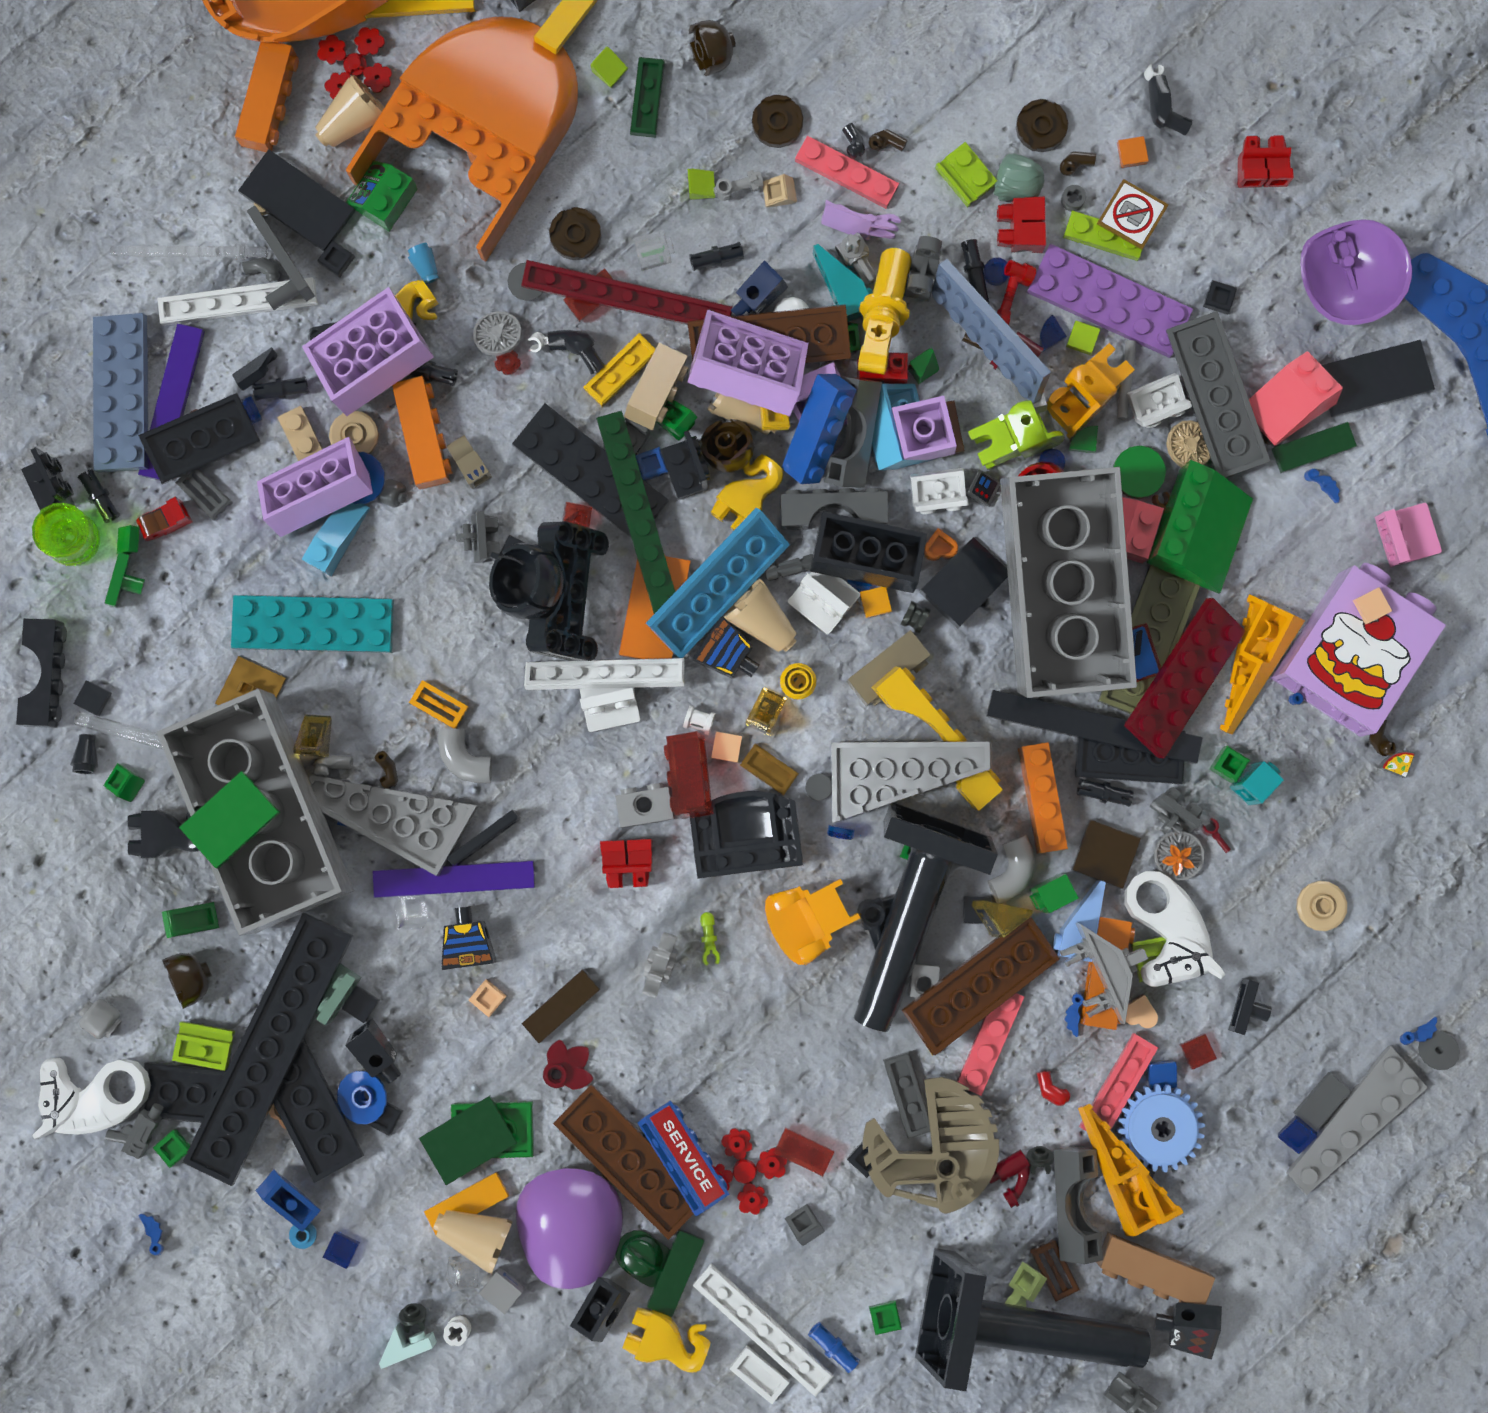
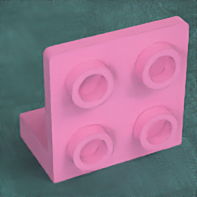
(1408, 534)

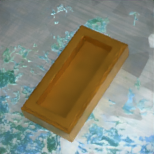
(769, 769)

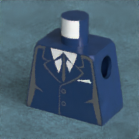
(762, 281)

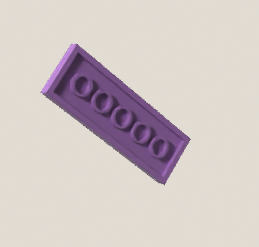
(1107, 299)

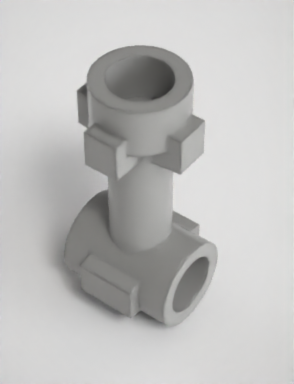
(725, 188)

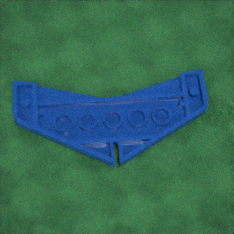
(1459, 309)

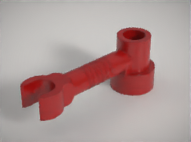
(1019, 274)

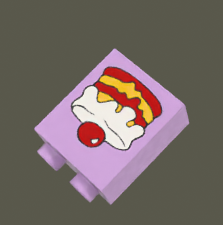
(1354, 667)

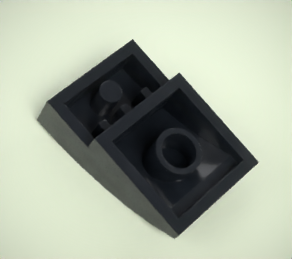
(965, 582)

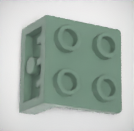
(337, 994)

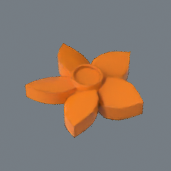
(1178, 859)

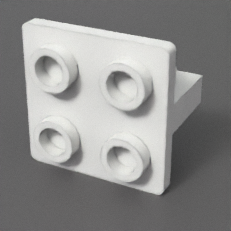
(823, 600)
(609, 707)

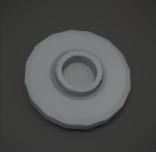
(497, 333)
(1182, 841)

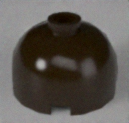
(711, 46)
(727, 445)
(187, 977)

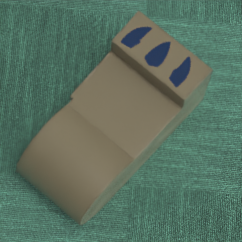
(468, 462)

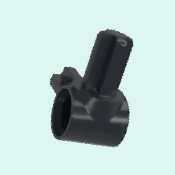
(876, 924)

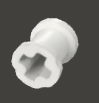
(699, 720)
(456, 1322)

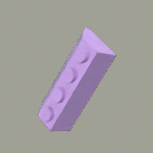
(313, 487)

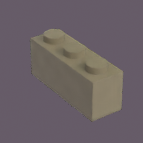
(903, 653)

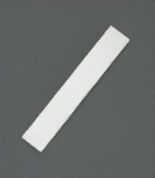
(226, 303)
(604, 674)
(763, 1329)

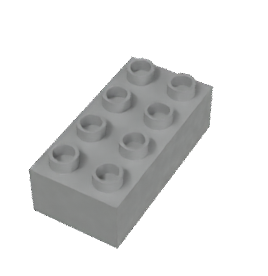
(1068, 582)
(293, 858)

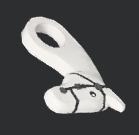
(1187, 944)
(94, 1109)

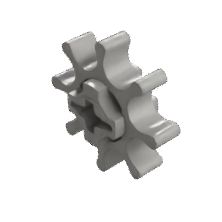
(659, 964)

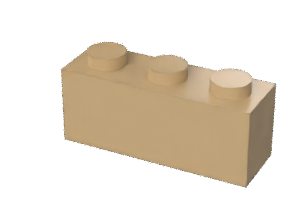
(657, 387)

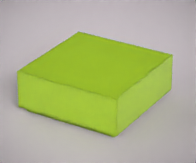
(1083, 337)

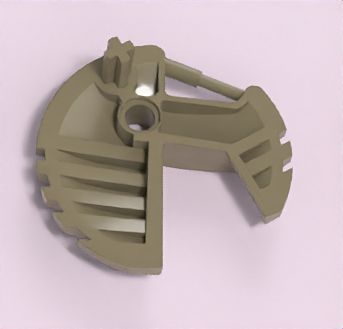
(958, 1134)

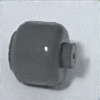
(393, 493)

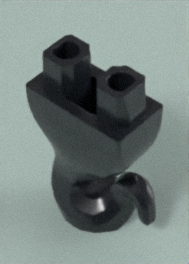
(158, 834)

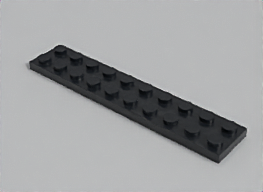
(267, 1049)

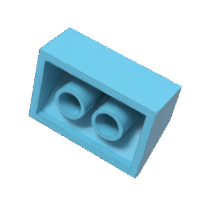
(885, 437)

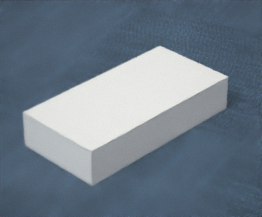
(759, 1374)

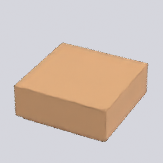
(1372, 605)
(726, 747)
(487, 998)

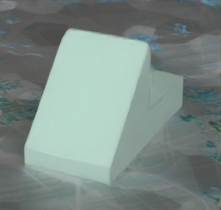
(399, 1349)

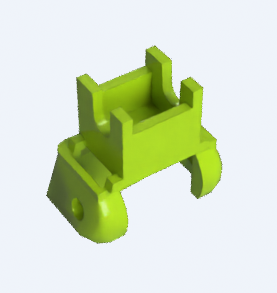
(1015, 435)

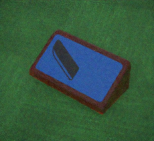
(1145, 654)

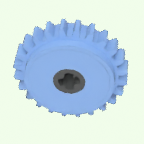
(1178, 1118)

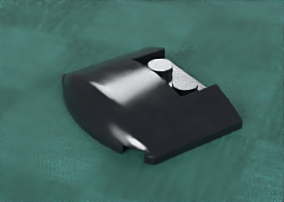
(746, 835)

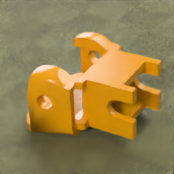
(1095, 382)
(805, 920)

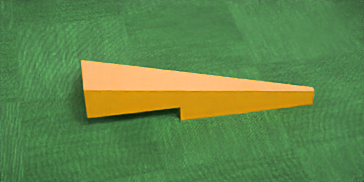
(1262, 647)
(1133, 1191)

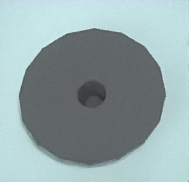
(514, 284)
(1440, 1051)

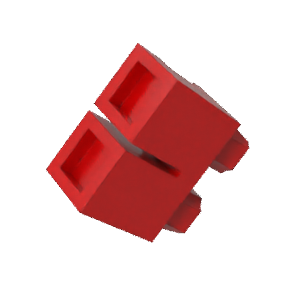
(1264, 165)
(1026, 224)
(895, 372)
(615, 861)

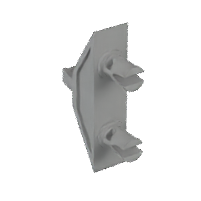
(1113, 968)

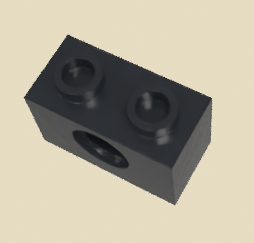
(600, 1309)

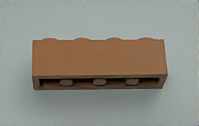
(1155, 1271)

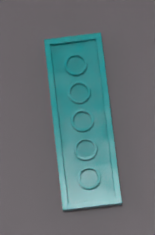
(312, 624)

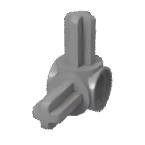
(854, 253)

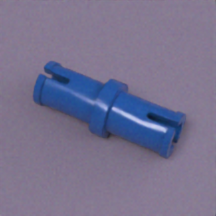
(833, 1347)

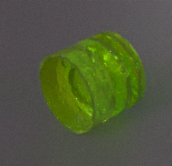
(54, 525)

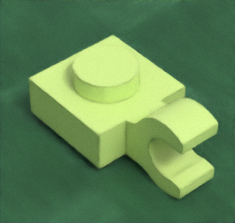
(1026, 1285)

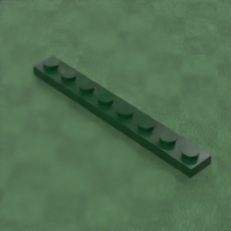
(636, 508)

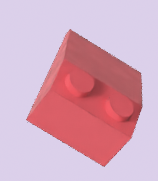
(1294, 398)
(1141, 526)

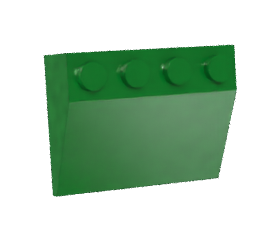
(1200, 527)

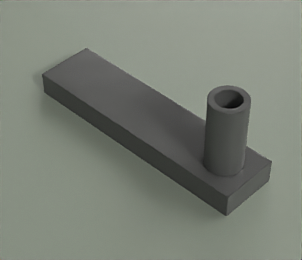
(297, 284)

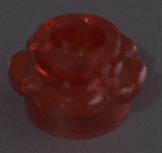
(512, 367)

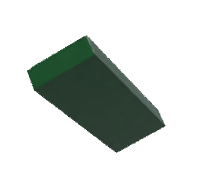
(647, 97)
(1314, 447)
(675, 1273)

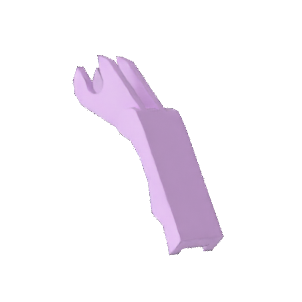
(851, 222)

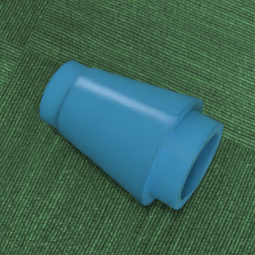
(424, 263)

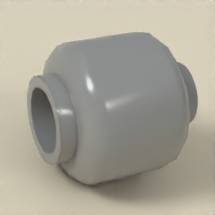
(99, 1018)

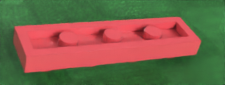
(846, 172)
(988, 1045)
(1122, 1079)

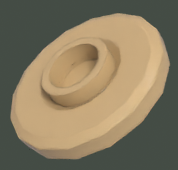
(358, 427)
(1187, 443)
(1321, 906)

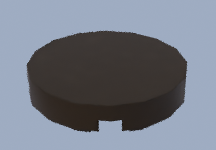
(777, 121)
(1041, 125)
(575, 233)

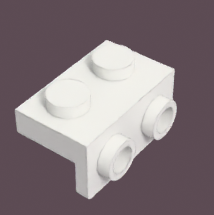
(1158, 401)
(938, 490)

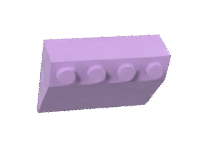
(367, 352)
(748, 363)

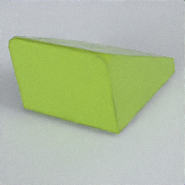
(608, 67)
(701, 184)

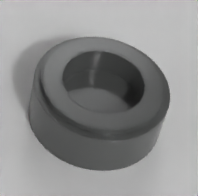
(818, 787)

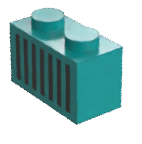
(1257, 782)

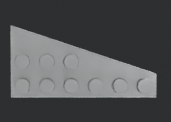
(885, 772)
(403, 822)

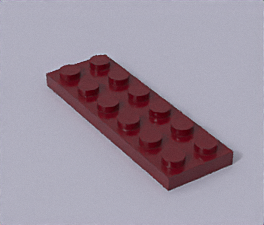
(1185, 678)

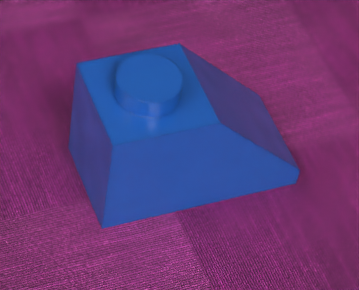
(287, 1200)

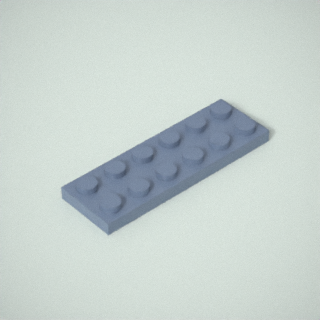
(990, 332)
(120, 392)

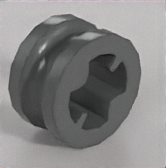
(1070, 190)

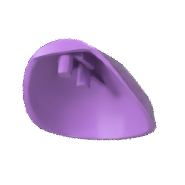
(1355, 271)
(569, 1226)

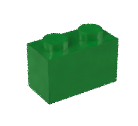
(1052, 893)

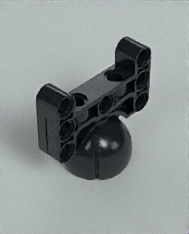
(550, 588)

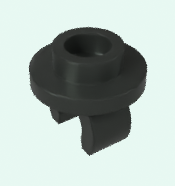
(1040, 1157)
(412, 1315)

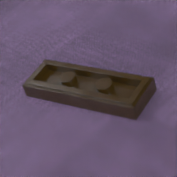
(560, 1006)

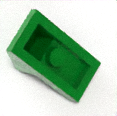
(678, 419)

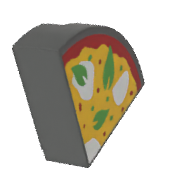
(1398, 763)

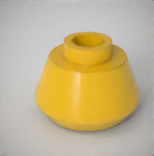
(804, 676)

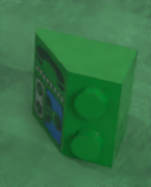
(382, 194)

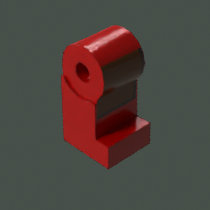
(164, 519)

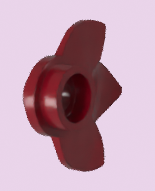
(570, 1063)

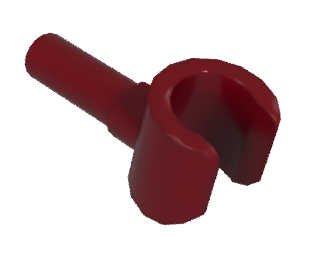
(1216, 835)

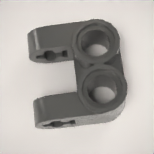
(923, 268)

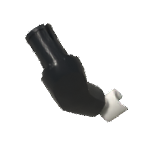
(1161, 102)
(573, 341)

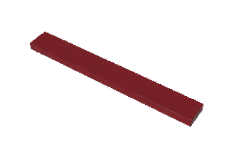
(617, 294)

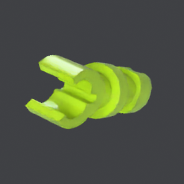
(707, 921)

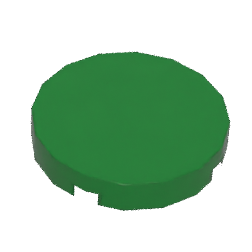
(1140, 471)

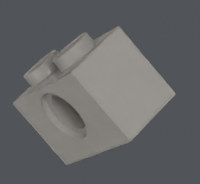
(631, 816)

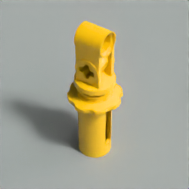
(884, 310)

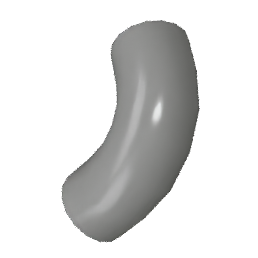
(459, 761)
(1018, 873)

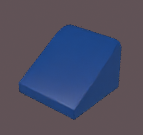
(1162, 1073)

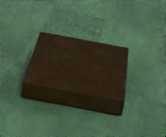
(1106, 854)

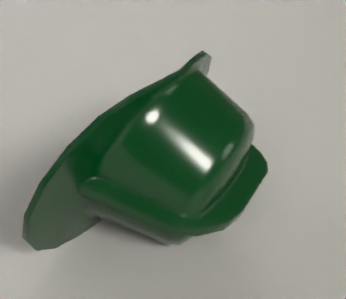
(641, 1256)

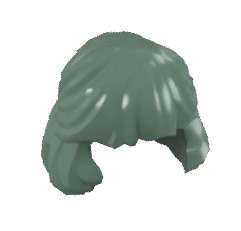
(1018, 178)

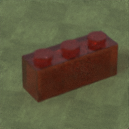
(688, 775)

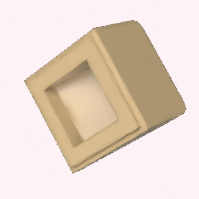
(779, 191)

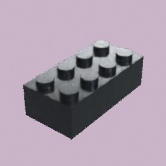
(868, 552)

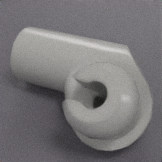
(332, 762)

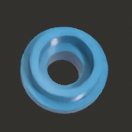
(311, 1234)

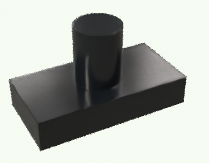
(1247, 1007)

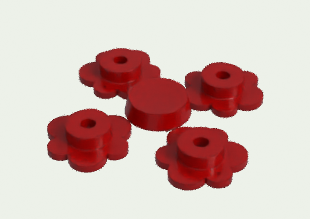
(355, 63)
(745, 1170)

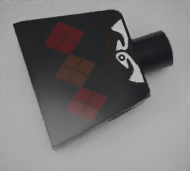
(371, 1041)
(1192, 1328)

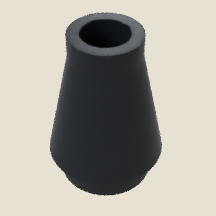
(85, 755)

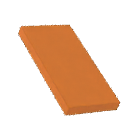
(637, 637)

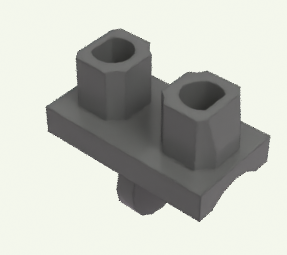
(481, 525)
(1174, 815)
(1130, 1396)

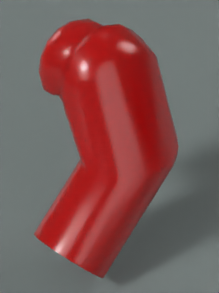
(1049, 1091)

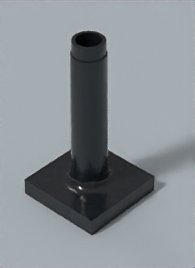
(934, 850)
(959, 1319)

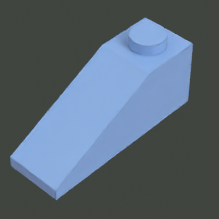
(1085, 913)

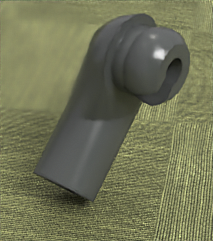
(264, 266)

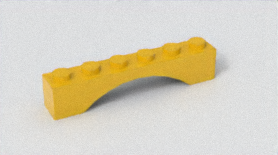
(900, 693)

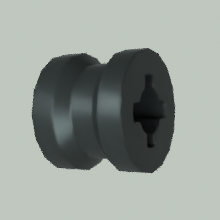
(915, 617)

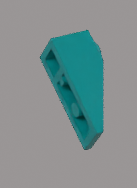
(841, 282)

